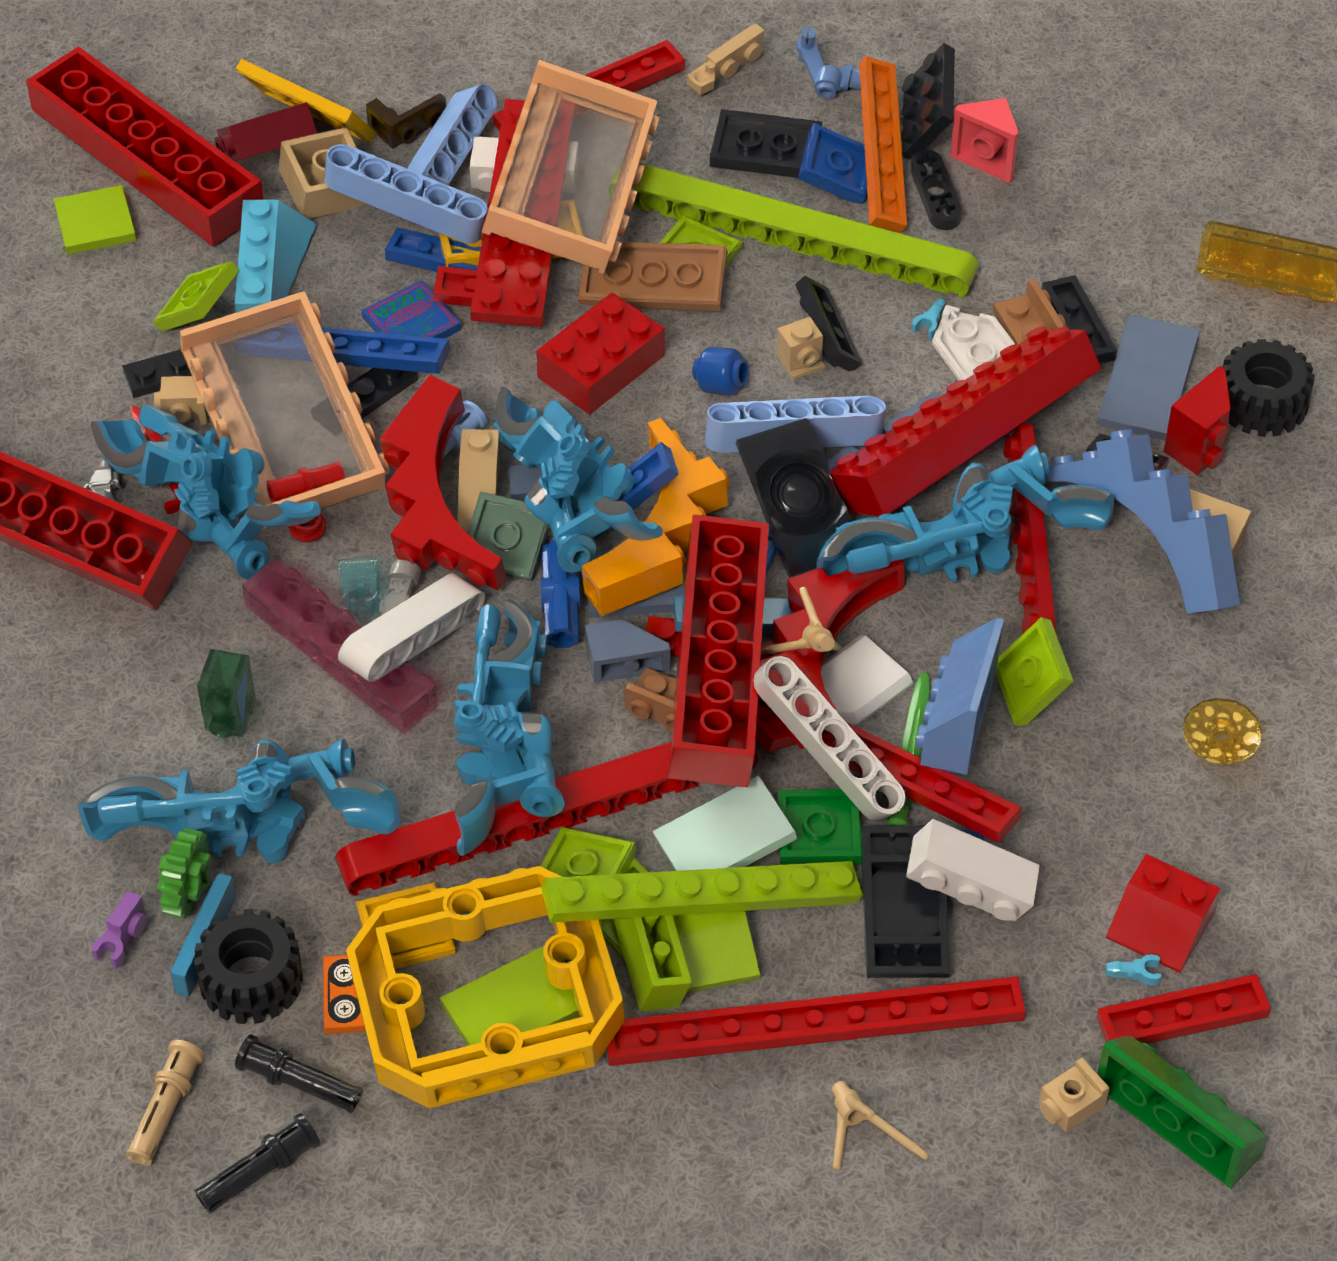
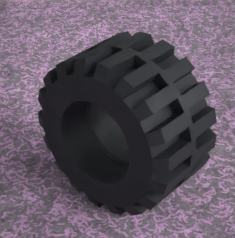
(1271, 366)
(255, 992)

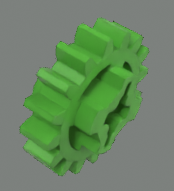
(184, 873)

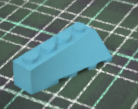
(269, 251)

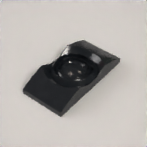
(794, 491)
(901, 917)

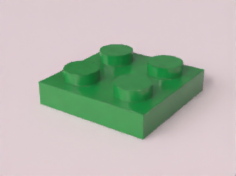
(824, 827)

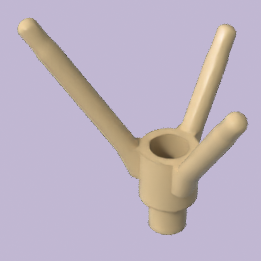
(813, 636)
(854, 1111)

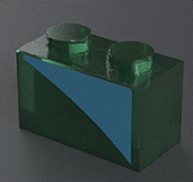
(226, 693)

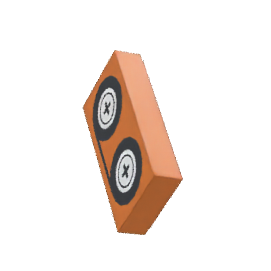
(340, 998)

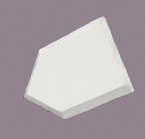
(968, 340)
(862, 680)

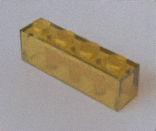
(1269, 261)

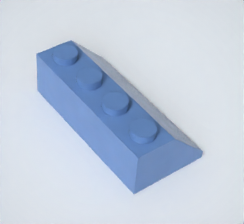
(960, 699)

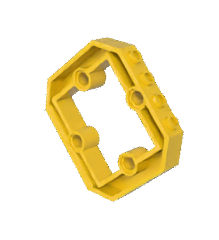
(478, 1067)

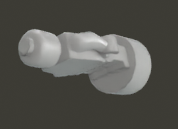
(104, 480)
(402, 578)

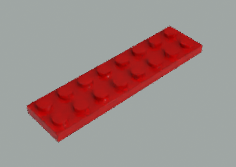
(509, 275)

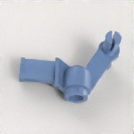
(826, 79)

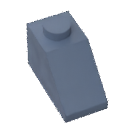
(623, 650)

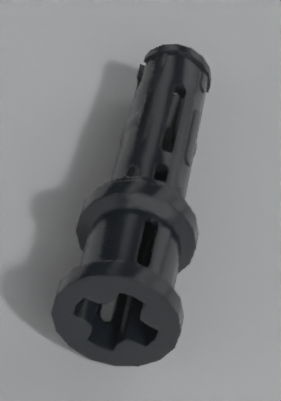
(280, 1067)
(274, 1152)

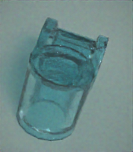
(360, 588)

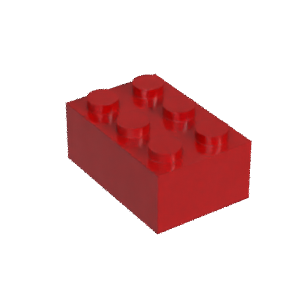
(600, 353)

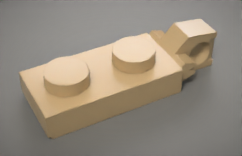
(727, 58)

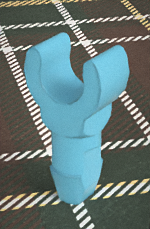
(930, 318)
(1135, 969)

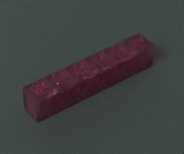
(319, 630)

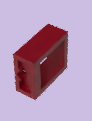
(265, 132)

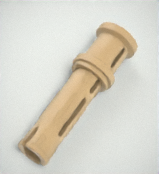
(170, 1085)

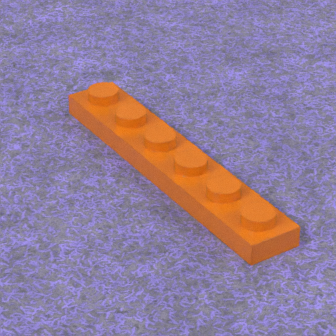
(882, 145)

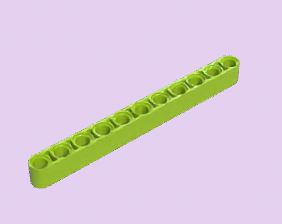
(806, 230)

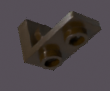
(405, 127)

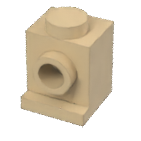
(800, 347)
(182, 399)
(1071, 1110)

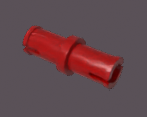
(304, 481)

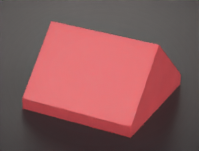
(986, 137)

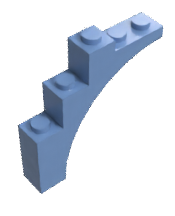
(1191, 539)

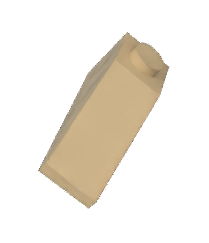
(477, 470)

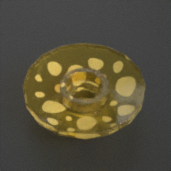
(1223, 718)

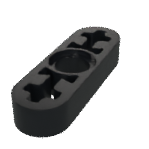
(938, 178)

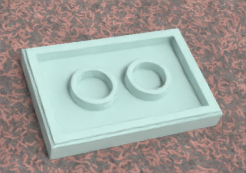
(727, 830)

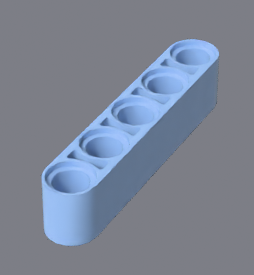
(454, 133)
(405, 193)
(833, 419)

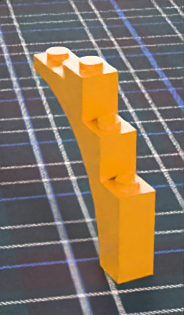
(653, 566)

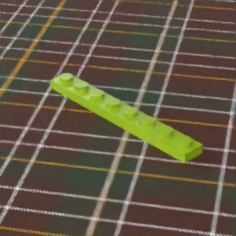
(700, 891)

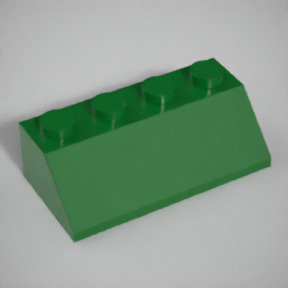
(1180, 1110)

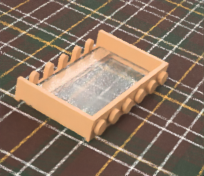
(573, 167)
(281, 393)

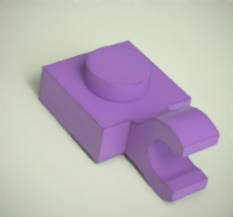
(125, 922)

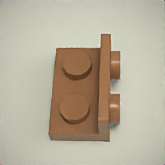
(1027, 312)
(652, 697)

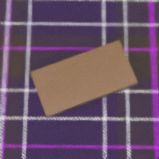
(660, 277)

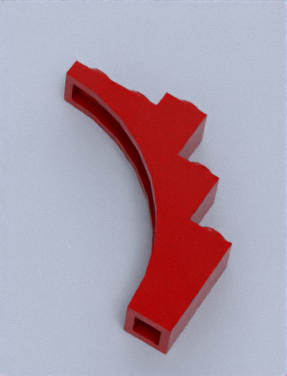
(416, 449)
(837, 603)

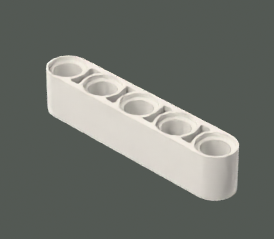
(410, 627)
(848, 744)

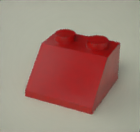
(1200, 424)
(1163, 912)

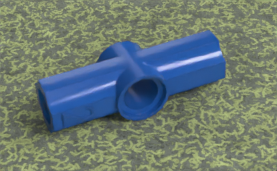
(559, 600)

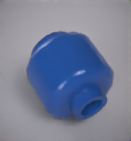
(720, 371)

